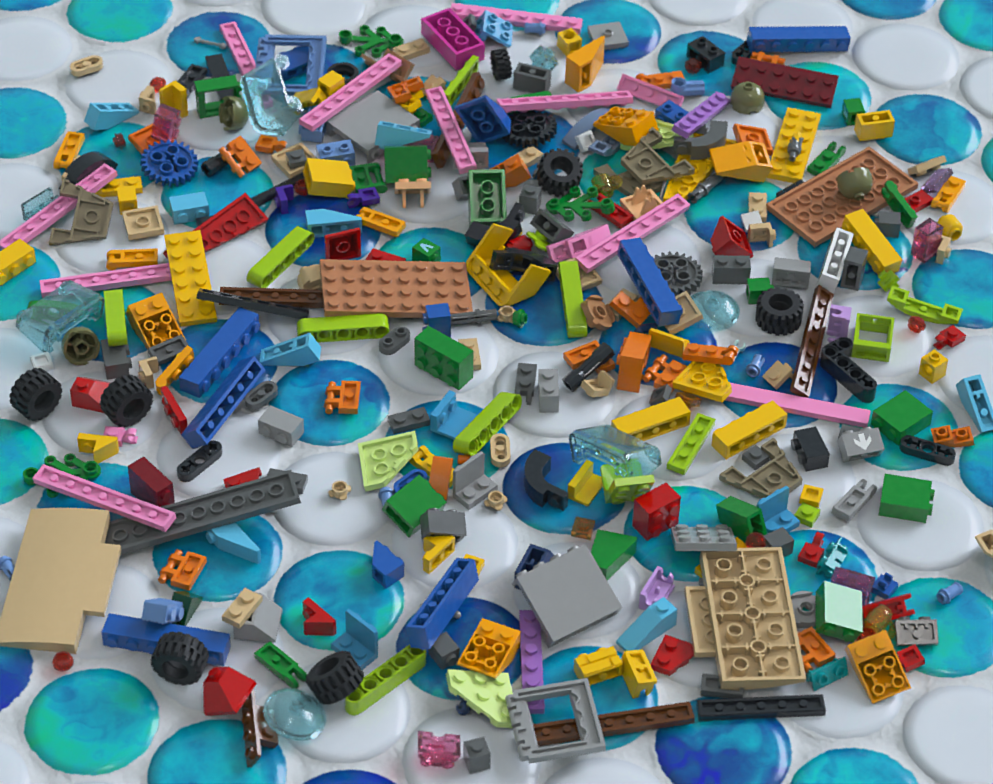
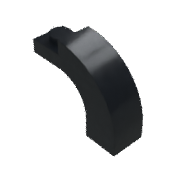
(86, 165)
(515, 217)
(520, 260)
(536, 487)

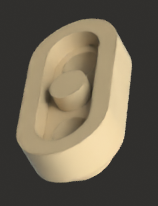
(86, 66)
(500, 450)

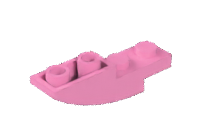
(577, 244)

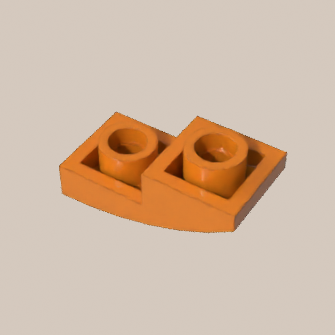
(952, 438)
(440, 475)

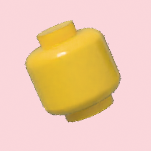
(951, 226)

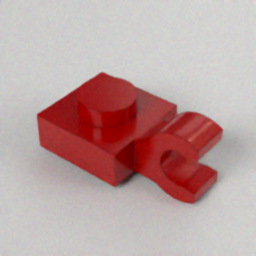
(950, 336)
(812, 552)

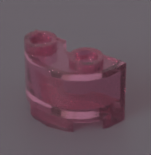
(438, 751)

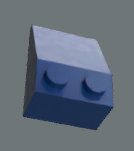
(484, 119)

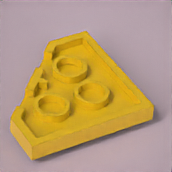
(704, 380)

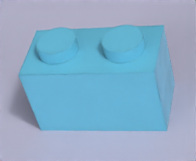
(188, 207)

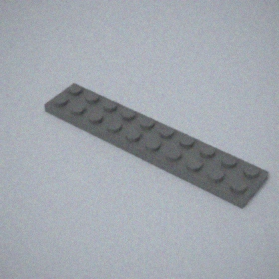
(209, 512)

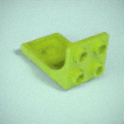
(621, 489)

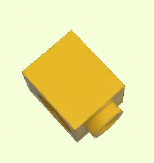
(568, 41)
(127, 198)
(933, 366)

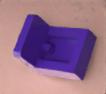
(283, 195)

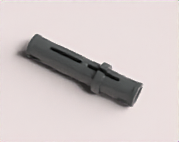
(703, 189)
(475, 316)

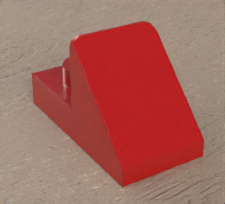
(317, 620)

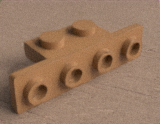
(401, 73)

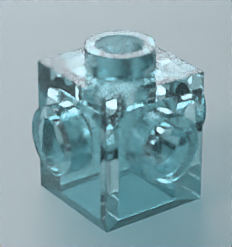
(544, 58)

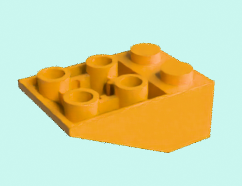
(584, 65)
(626, 124)
(742, 161)
(153, 320)
(490, 648)
(877, 666)

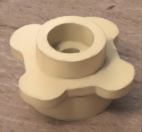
(505, 314)
(339, 490)
(495, 500)

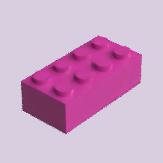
(452, 38)

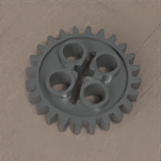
(685, 272)

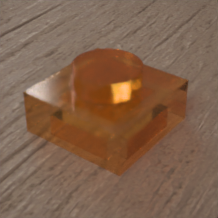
(689, 399)
(583, 528)

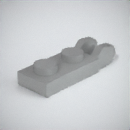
(853, 500)

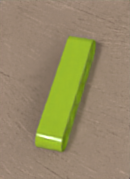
(280, 257)
(572, 299)
(115, 318)
(345, 327)
(487, 423)
(385, 679)

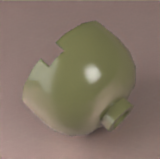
(747, 98)
(233, 113)
(855, 184)
(80, 345)

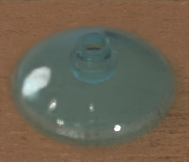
(717, 308)
(294, 714)

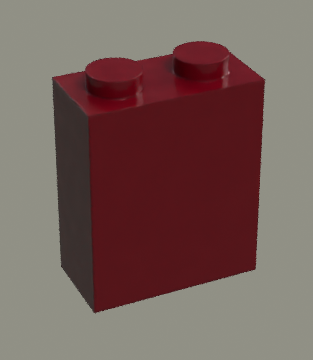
(150, 484)

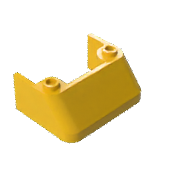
(500, 283)

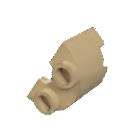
(309, 277)

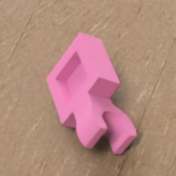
(123, 436)

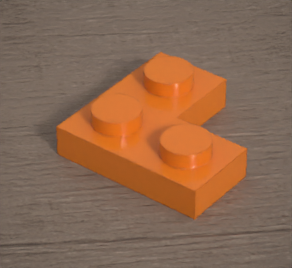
(401, 91)
(632, 311)
(578, 355)

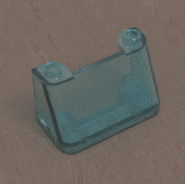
(267, 98)
(58, 313)
(622, 451)

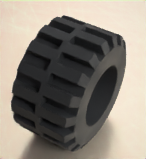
(563, 161)
(779, 311)
(35, 394)
(126, 401)
(179, 658)
(334, 677)

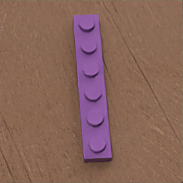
(701, 114)
(531, 656)

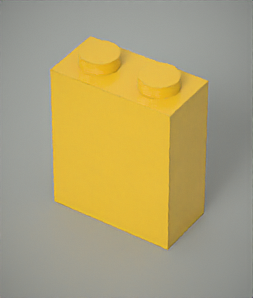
(328, 178)

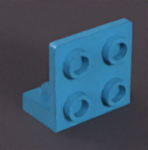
(494, 27)
(448, 418)
(776, 512)
(358, 639)

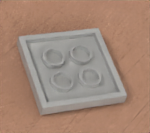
(703, 538)

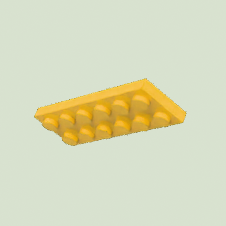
(794, 120)
(188, 275)

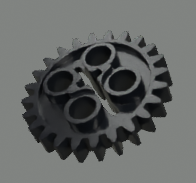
(531, 128)

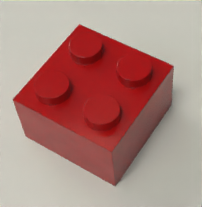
(656, 511)

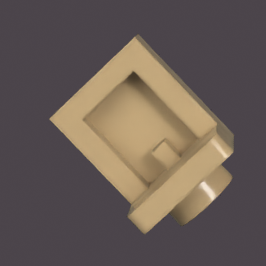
(433, 82)
(147, 100)
(761, 232)
(944, 250)
(146, 370)
(778, 374)
(600, 386)

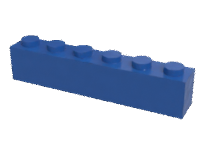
(798, 39)
(649, 282)
(219, 352)
(223, 402)
(442, 603)
(143, 636)

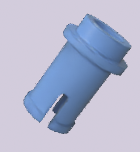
(535, 28)
(754, 368)
(385, 493)
(7, 566)
(945, 595)

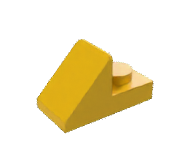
(100, 445)
(437, 550)

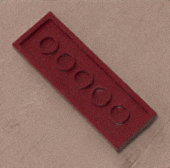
(787, 81)

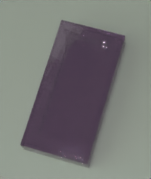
(937, 180)

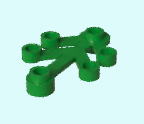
(372, 40)
(558, 206)
(84, 470)

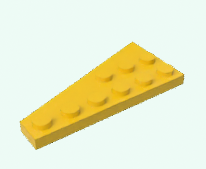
(686, 184)

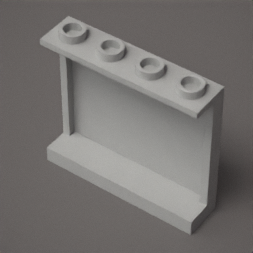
(361, 121)
(568, 594)

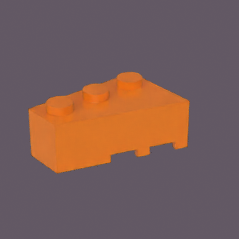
(633, 360)

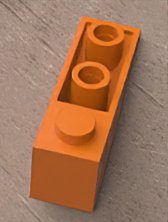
(515, 171)

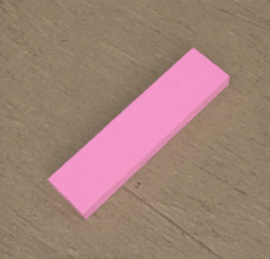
(648, 91)

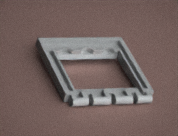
(584, 712)

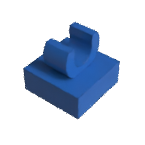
(885, 586)

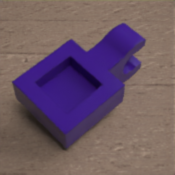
(365, 196)

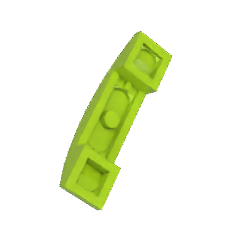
(928, 312)

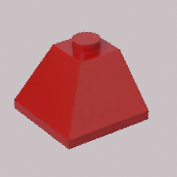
(730, 239)
(343, 245)
(87, 392)
(225, 691)

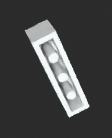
(834, 259)

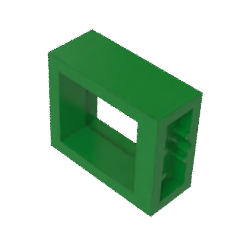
(210, 85)

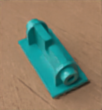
(836, 552)
(828, 673)

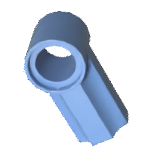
(687, 88)

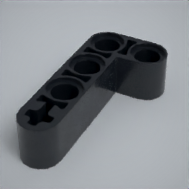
(837, 362)

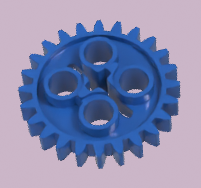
(169, 163)

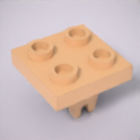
(420, 187)
(640, 202)

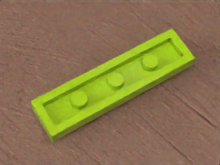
(463, 76)
(691, 444)

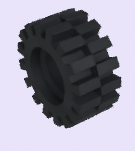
(500, 64)

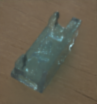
(37, 203)

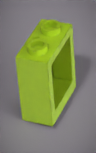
(870, 349)

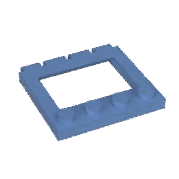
(316, 56)

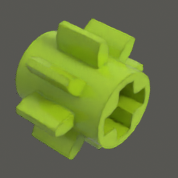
(887, 280)

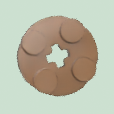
(597, 313)

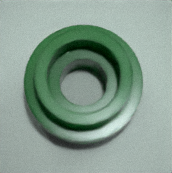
(519, 318)

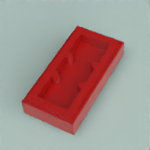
(919, 200)

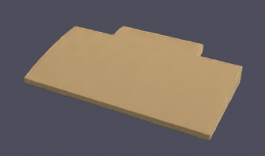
(59, 579)
(746, 619)

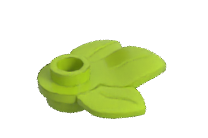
(539, 240)

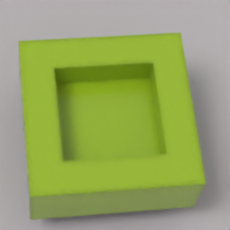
(807, 514)

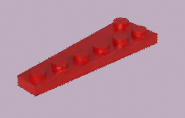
(230, 222)

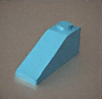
(106, 115)
(397, 135)
(326, 222)
(293, 352)
(976, 402)
(234, 541)
(649, 625)

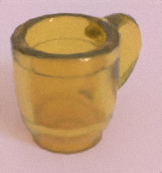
(604, 183)
(879, 619)

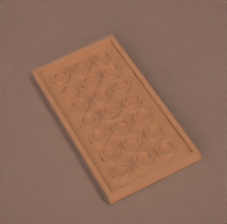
(819, 207)
(392, 287)

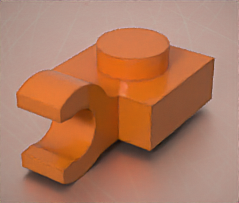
(269, 143)

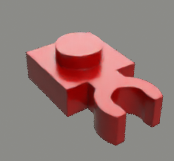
(910, 658)

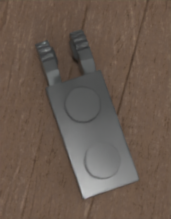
(526, 381)

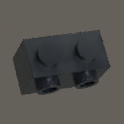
(707, 53)

